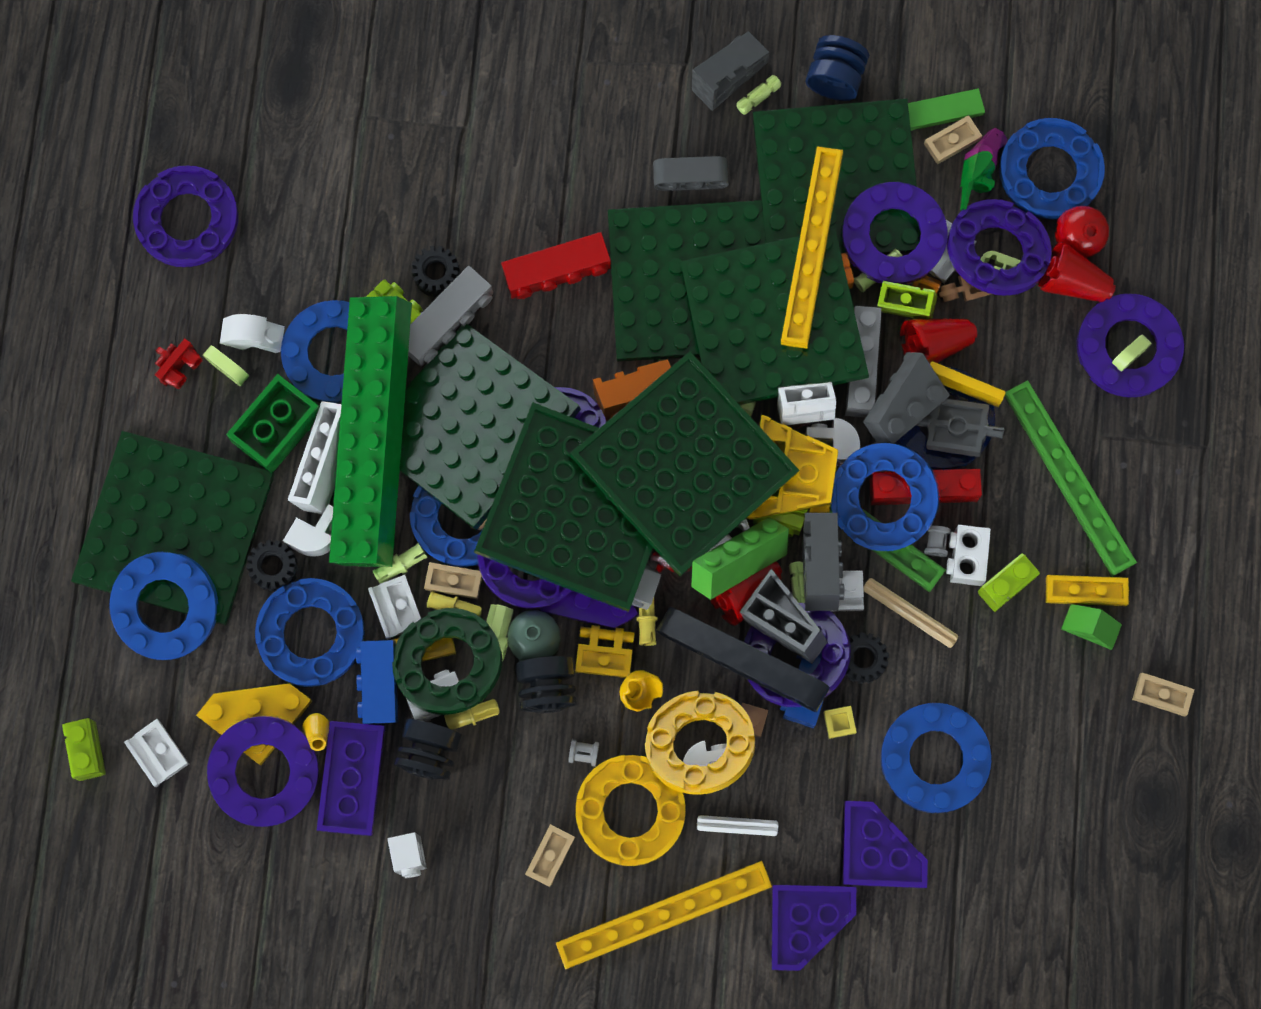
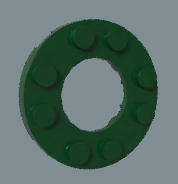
(434, 627)

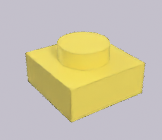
(839, 722)

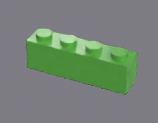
(739, 558)

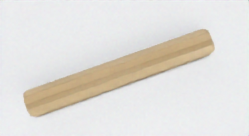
(910, 613)

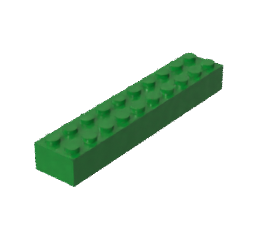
(370, 432)

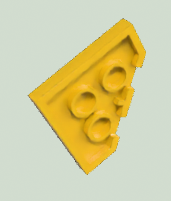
(234, 706)

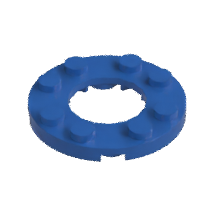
(1048, 133)
(296, 345)
(923, 491)
(433, 539)
(201, 602)
(278, 610)
(927, 796)

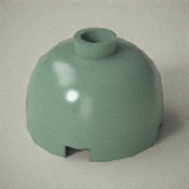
(533, 635)

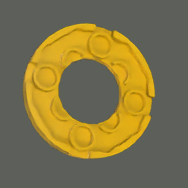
(695, 707)
(595, 830)

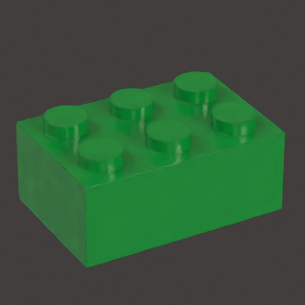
(274, 423)

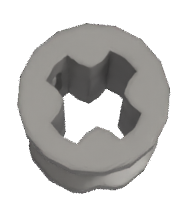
(937, 541)
(591, 758)

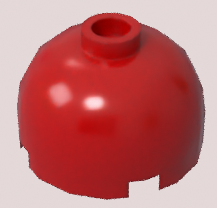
(1083, 230)

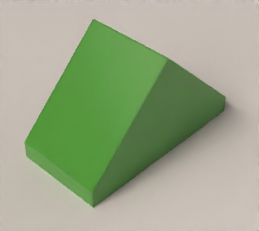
(1092, 625)

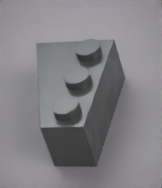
(728, 69)
(907, 400)
(821, 562)
(783, 619)

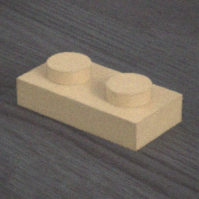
(953, 139)
(453, 580)
(1163, 694)
(550, 855)

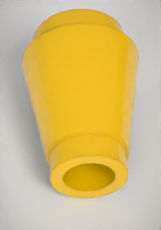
(316, 730)

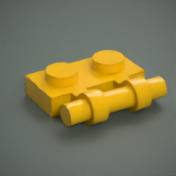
(604, 660)

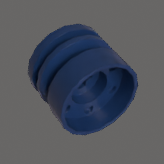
(837, 68)

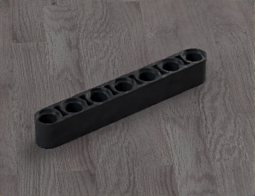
(743, 659)

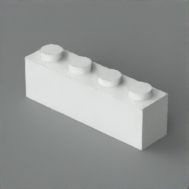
(317, 469)

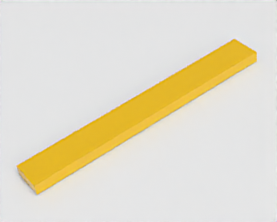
(812, 247)
(663, 915)

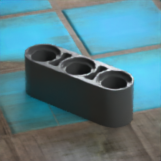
(690, 173)

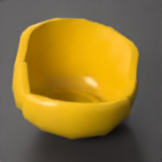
(640, 690)

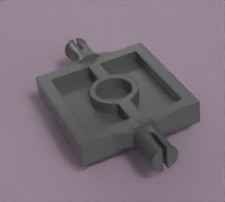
(959, 427)

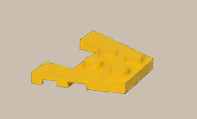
(814, 481)

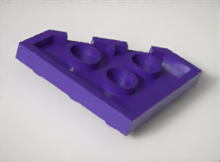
(589, 610)
(878, 851)
(806, 921)

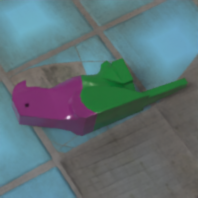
(980, 165)

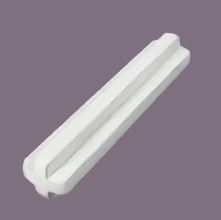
(737, 825)

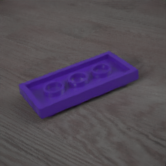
(351, 778)

